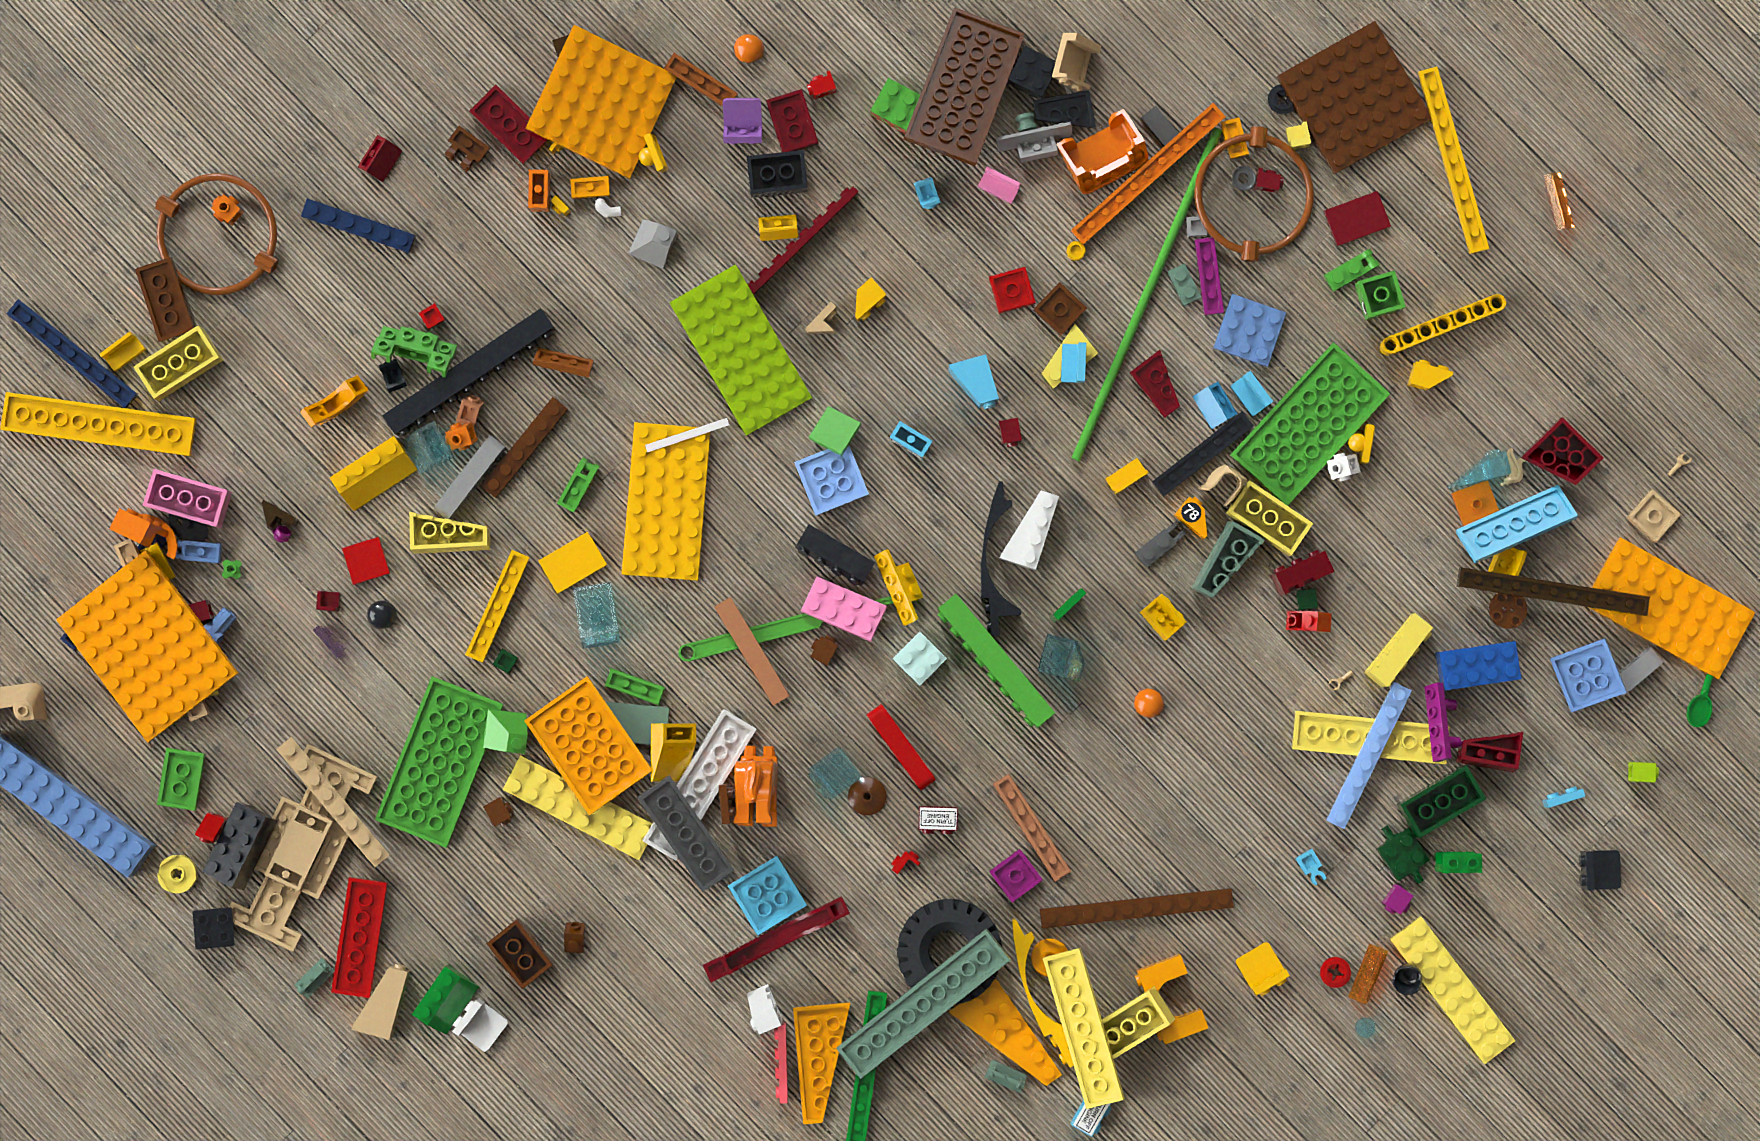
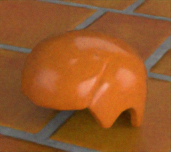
(749, 48)
(1149, 703)

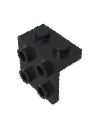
(1600, 869)

